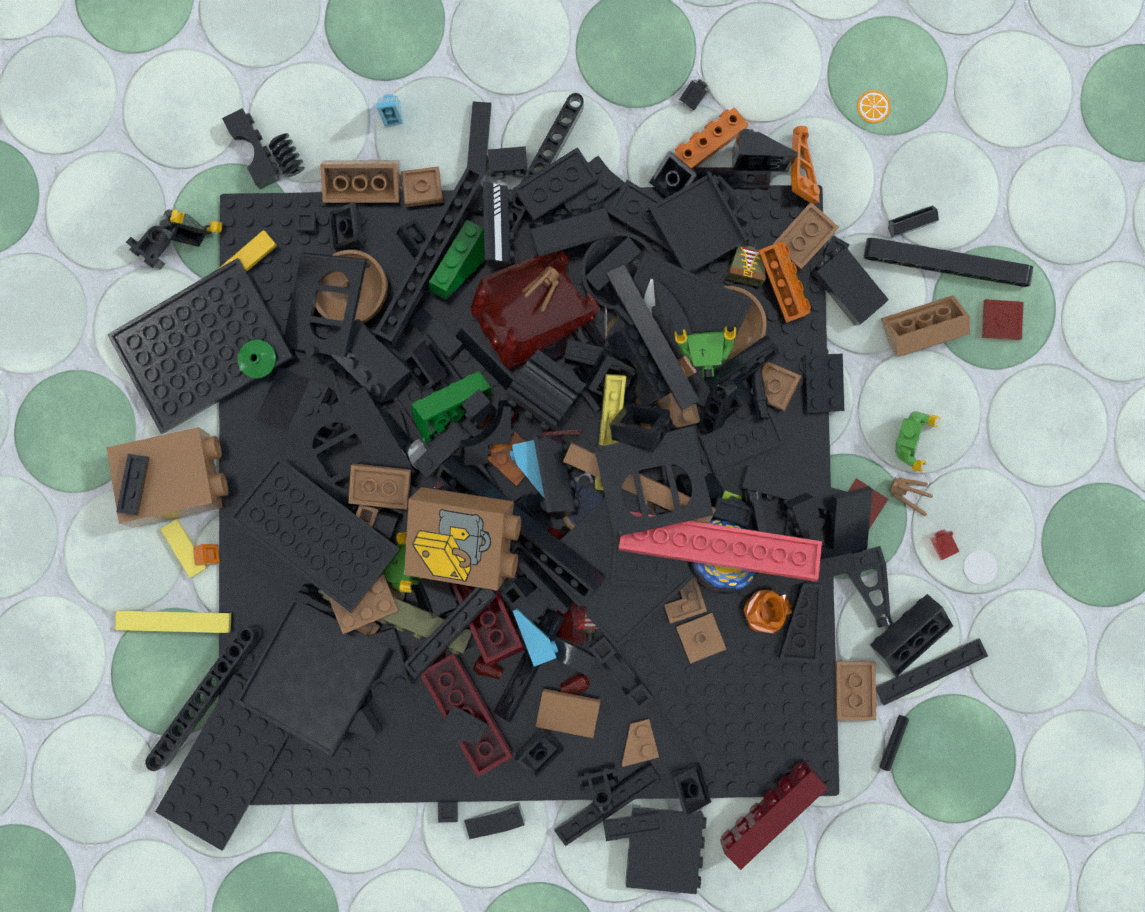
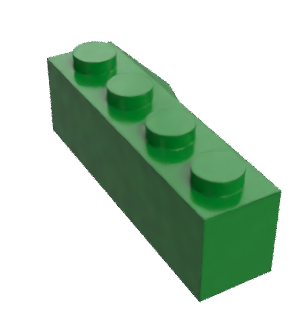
(460, 261)
(445, 405)

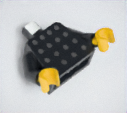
(185, 229)

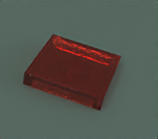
(1002, 319)

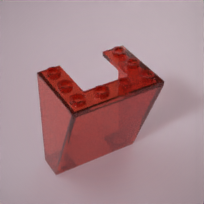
(516, 321)

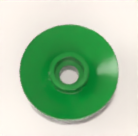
(265, 359)

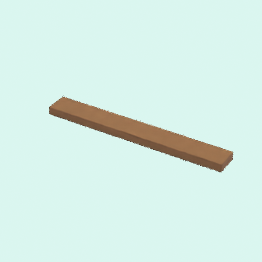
(652, 490)

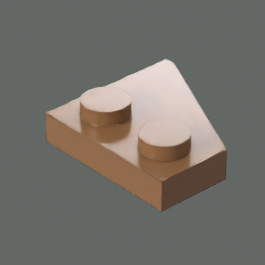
(640, 743)

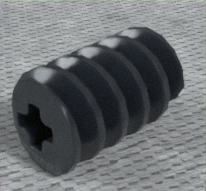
(285, 155)

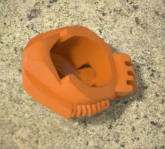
(767, 611)

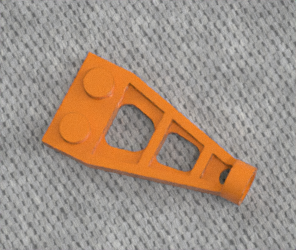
(803, 186)

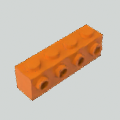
(712, 139)
(785, 281)

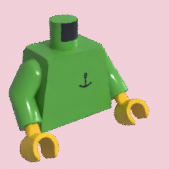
(706, 348)
(910, 436)
(395, 571)

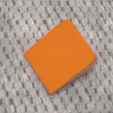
(206, 554)

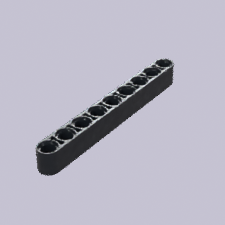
(550, 144)
(948, 262)
(194, 702)

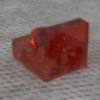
(944, 544)

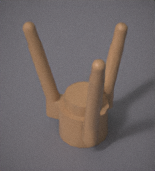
(547, 277)
(900, 487)

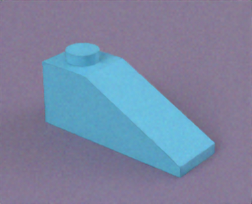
(390, 110)
(527, 461)
(536, 641)

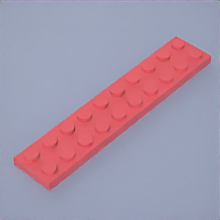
(728, 548)

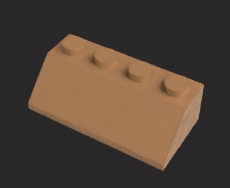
(360, 181)
(926, 325)

